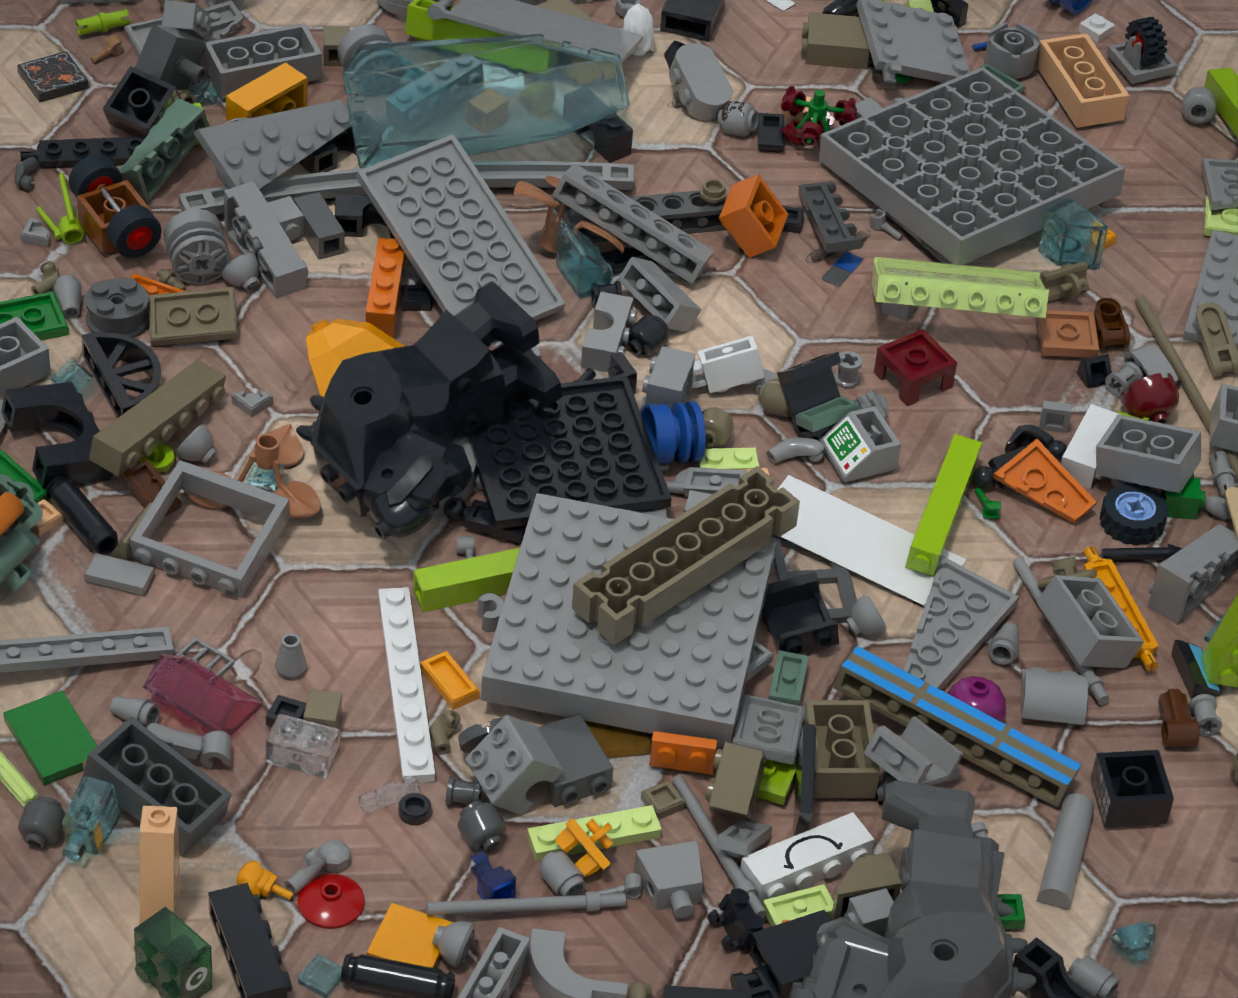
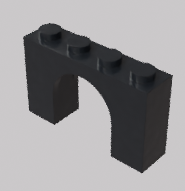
(58, 408)

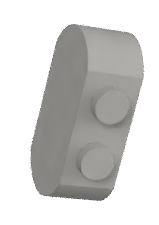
(700, 81)

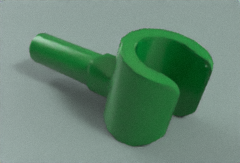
(990, 509)

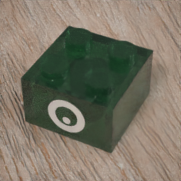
(172, 957)

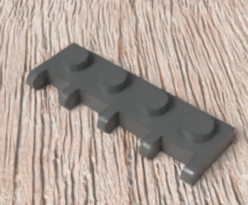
(827, 218)

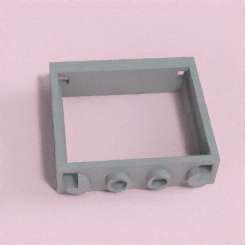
(222, 490)

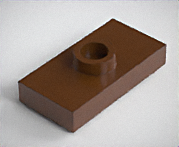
(146, 484)

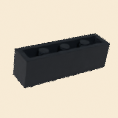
(247, 943)

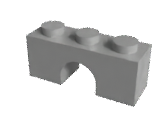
(609, 332)

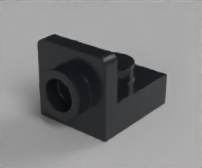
(621, 367)

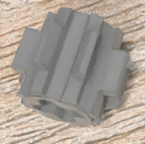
(873, 399)

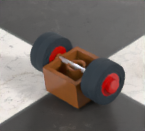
(112, 209)

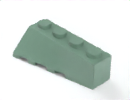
(163, 148)

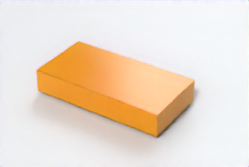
(449, 680)

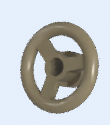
(1066, 567)

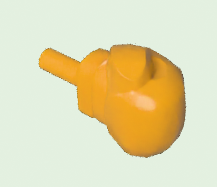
(261, 880)

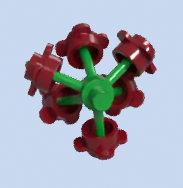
(816, 118)

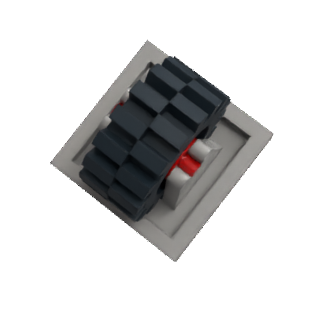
(1145, 52)

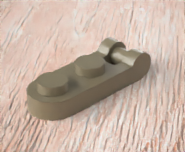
(1216, 339)

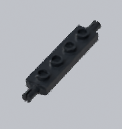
(71, 151)

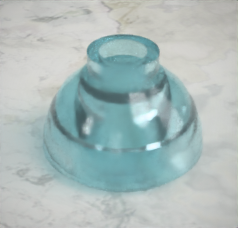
(1135, 940)

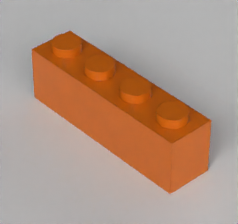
(386, 286)

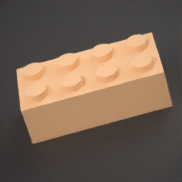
(1082, 80)

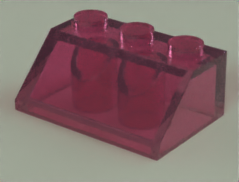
(200, 694)

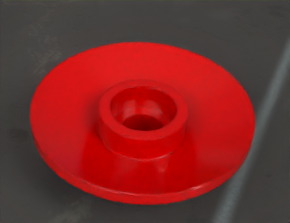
(332, 910)

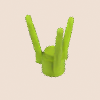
(69, 227)

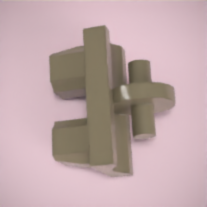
(1066, 281)

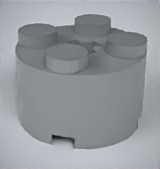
(1012, 50)

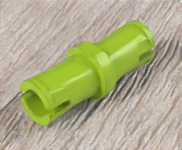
(102, 22)

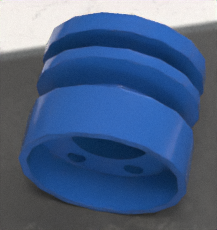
(676, 431)

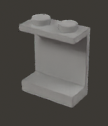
(917, 756)

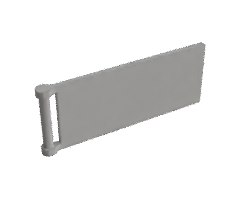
(520, 18)

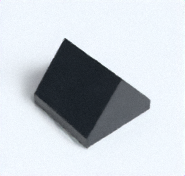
(1094, 370)

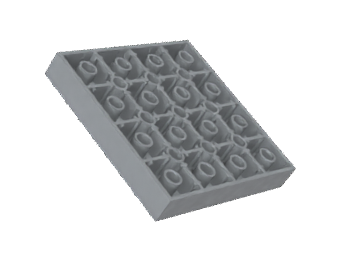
(969, 165)
(668, 677)

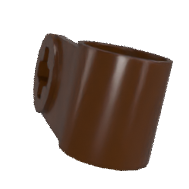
(1111, 324)

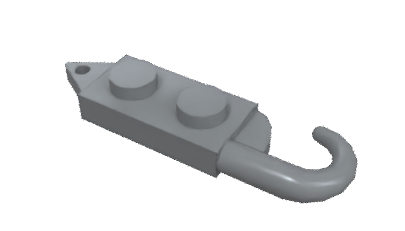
(702, 480)

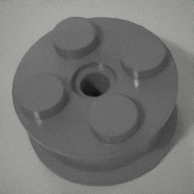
(117, 307)

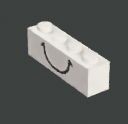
(807, 857)

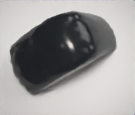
(1025, 435)

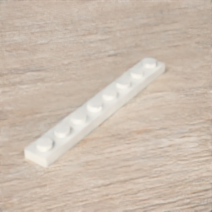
(406, 685)

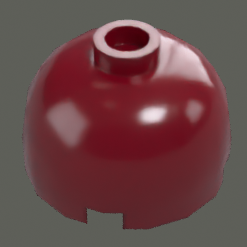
(1152, 398)

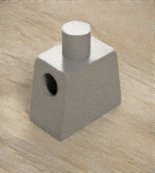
(671, 876)

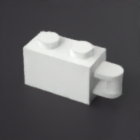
(728, 365)

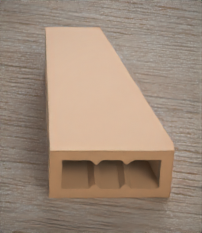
(158, 860)

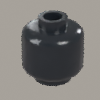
(648, 336)

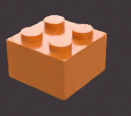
(753, 216)

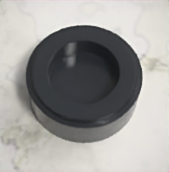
(414, 809)

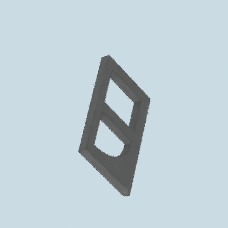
(836, 574)

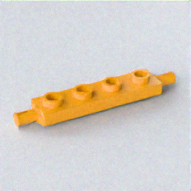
(1114, 583)

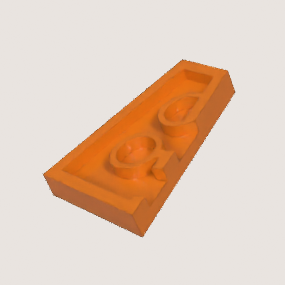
(1046, 482)

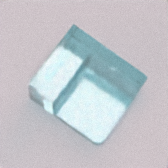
(72, 372)

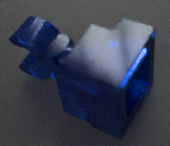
(492, 882)

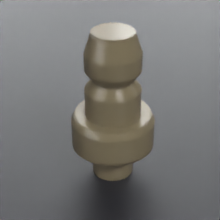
(168, 277)

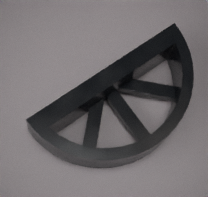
(103, 353)

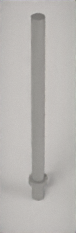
(1095, 683)

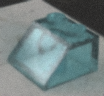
(1072, 235)
(580, 261)

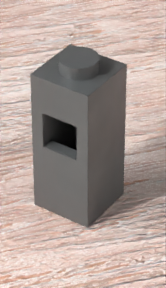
(321, 226)

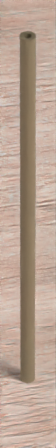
(1181, 372)

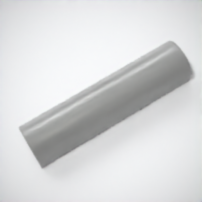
(1066, 851)

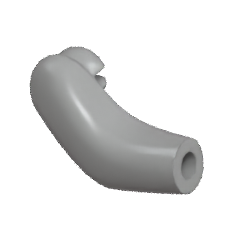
(796, 447)

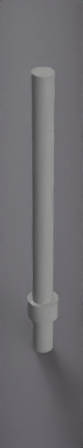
(711, 835)
(589, 901)

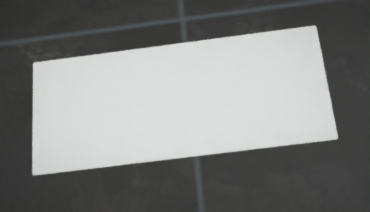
(857, 541)

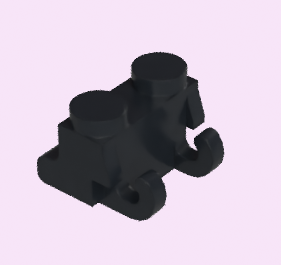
(737, 919)

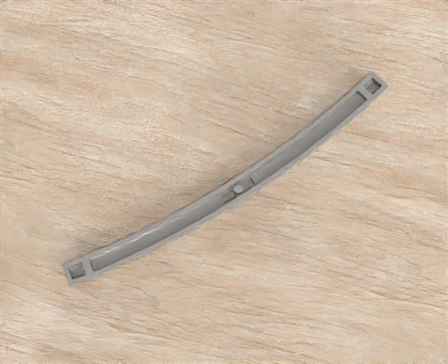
(495, 174)

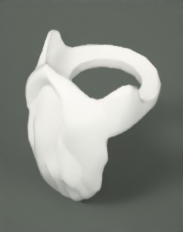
(640, 21)

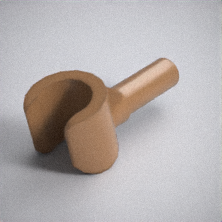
(114, 47)

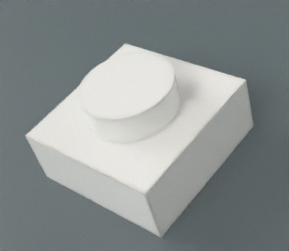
(1096, 27)

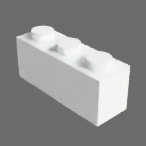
(1081, 452)

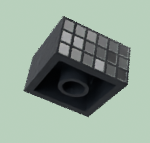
(139, 102)
(1132, 788)

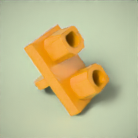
(594, 858)

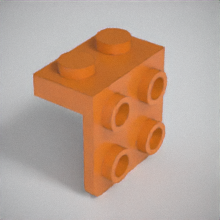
(683, 752)

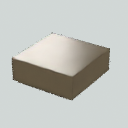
(664, 799)

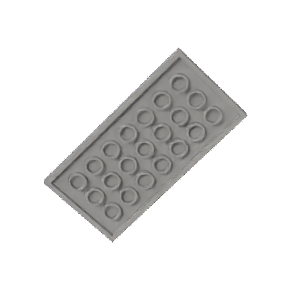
(456, 229)

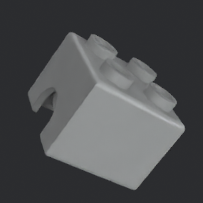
(511, 762)

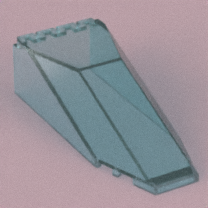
(480, 90)

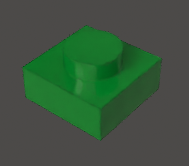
(1017, 918)

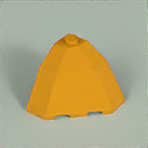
(341, 339)

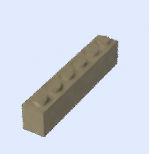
(157, 418)

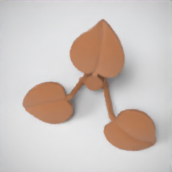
(550, 231)
(270, 451)

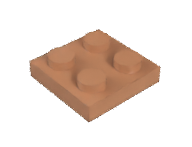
(1068, 334)

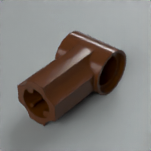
(1177, 724)

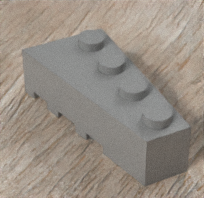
(256, 230)
(1193, 573)

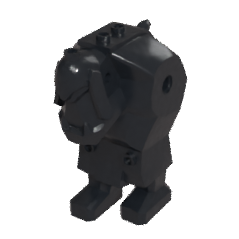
(397, 412)

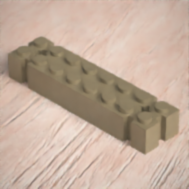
(685, 555)

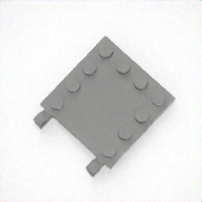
(912, 41)

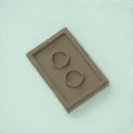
(192, 316)

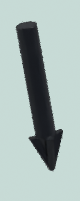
(1139, 553)

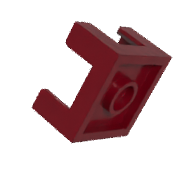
(915, 362)

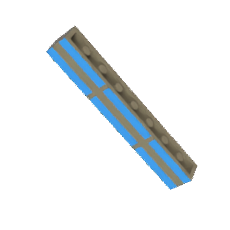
(974, 733)

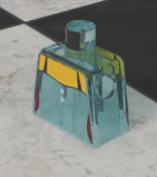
(90, 818)

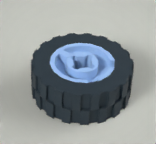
(1133, 514)

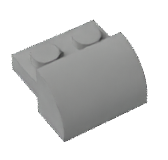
(1053, 696)

